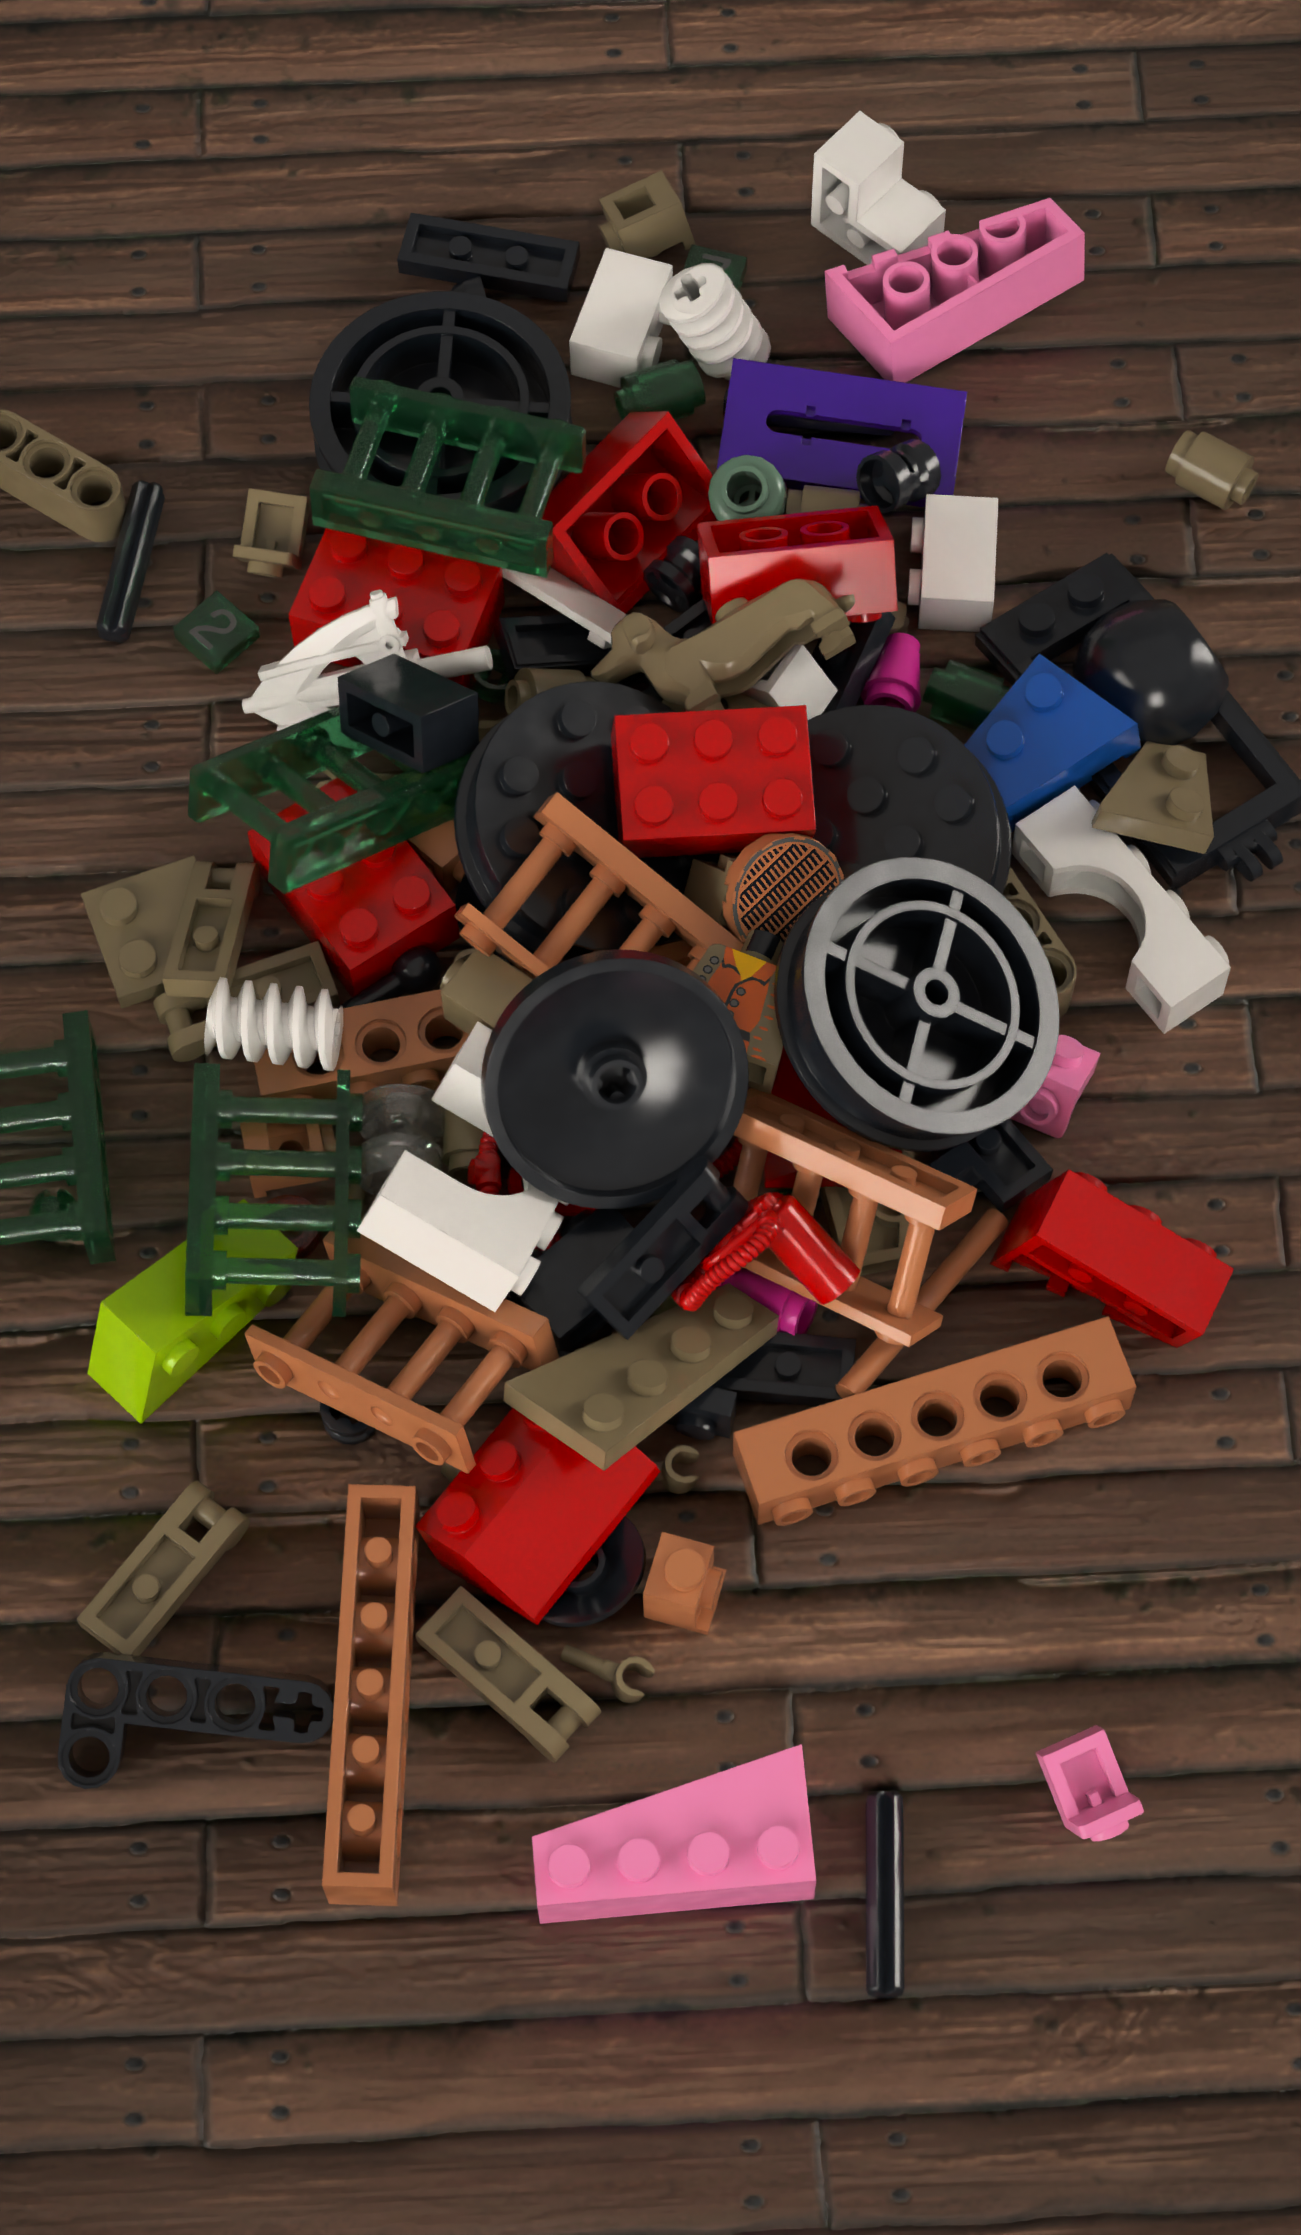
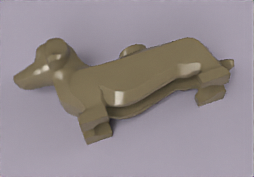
(731, 651)

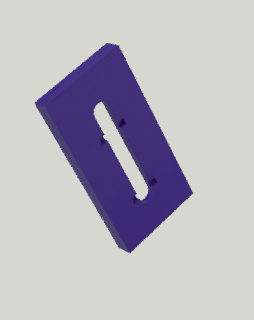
(770, 389)

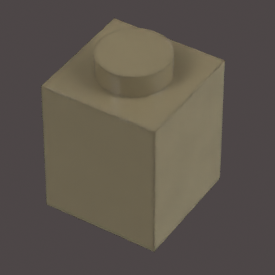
(479, 990)

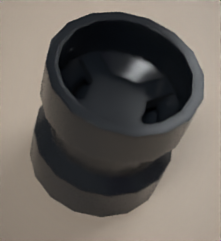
(898, 475)

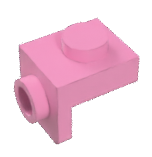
(1067, 1078)
(1089, 1785)

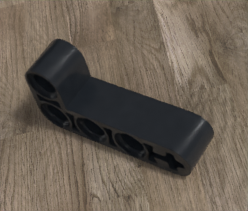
(198, 1714)

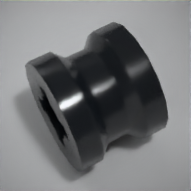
(677, 576)

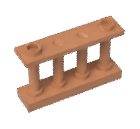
(613, 873)
(872, 1177)
(510, 1334)

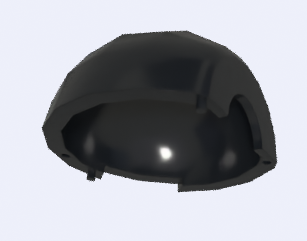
(1153, 669)

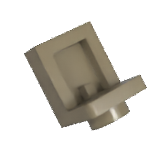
(273, 532)

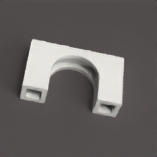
(455, 1232)

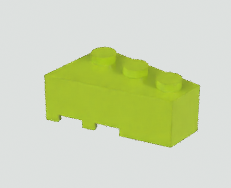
(146, 1342)

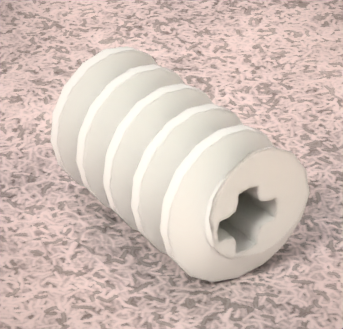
(713, 319)
(273, 1026)

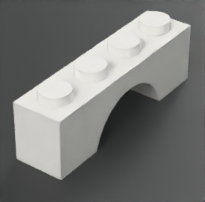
(1175, 964)

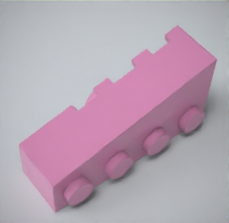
(956, 290)
(688, 1848)

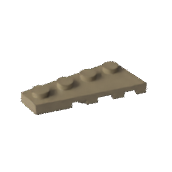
(625, 1389)

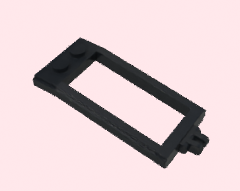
(1057, 622)

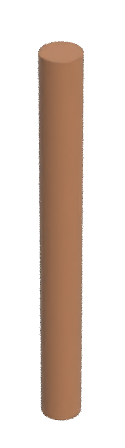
(930, 1295)

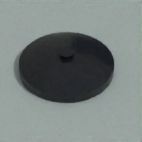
(613, 1078)

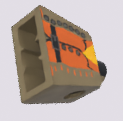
(747, 988)

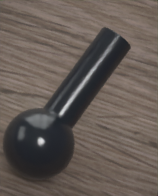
(413, 972)

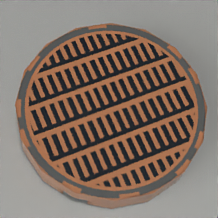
(776, 883)

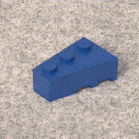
(1049, 738)

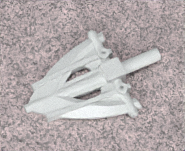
(297, 689)

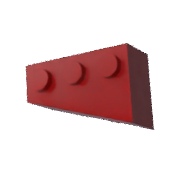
(1117, 1256)

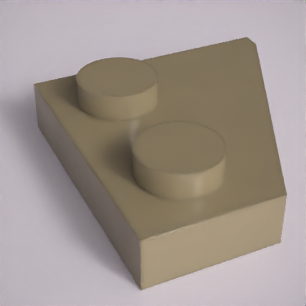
(1161, 799)
(137, 925)

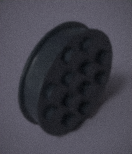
(445, 346)
(544, 748)
(904, 789)
(916, 1004)

